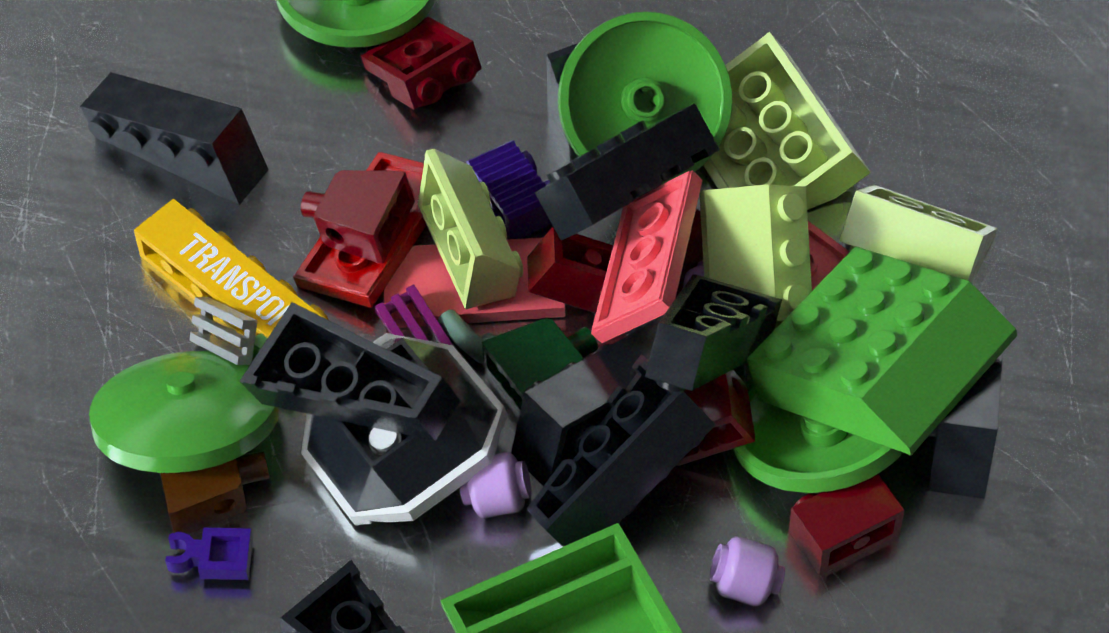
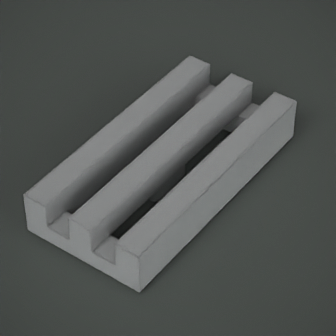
(216, 345)

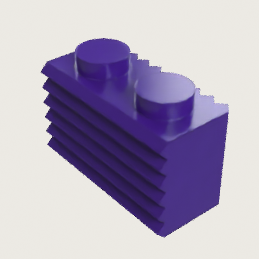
(512, 188)

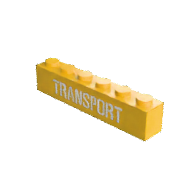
(211, 266)

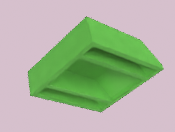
(881, 349)
(574, 589)

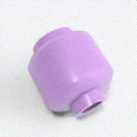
(498, 487)
(746, 571)

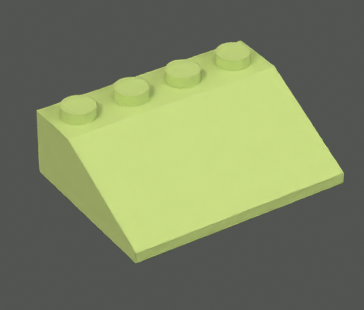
(781, 130)

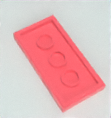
(647, 257)
(428, 273)

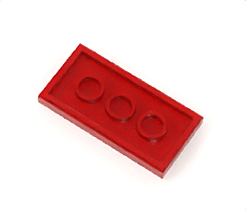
(354, 277)

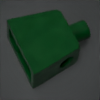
(533, 355)

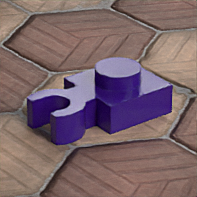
(219, 555)

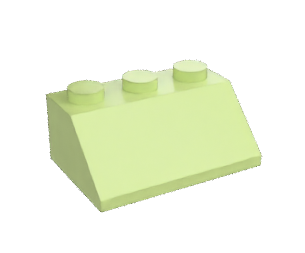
(467, 231)
(916, 232)
(758, 241)

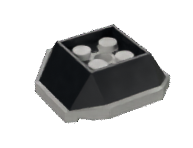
(399, 475)

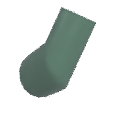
(463, 335)

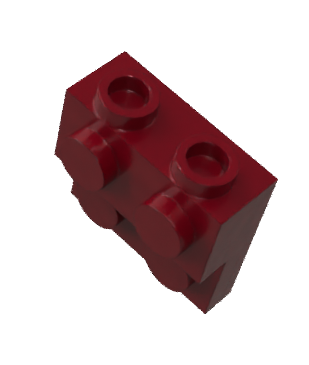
(424, 63)

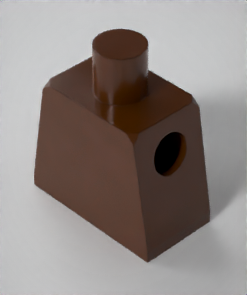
(212, 493)

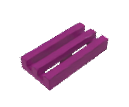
(399, 303)

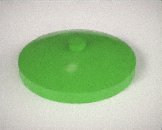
(354, 21)
(637, 72)
(179, 414)
(807, 454)

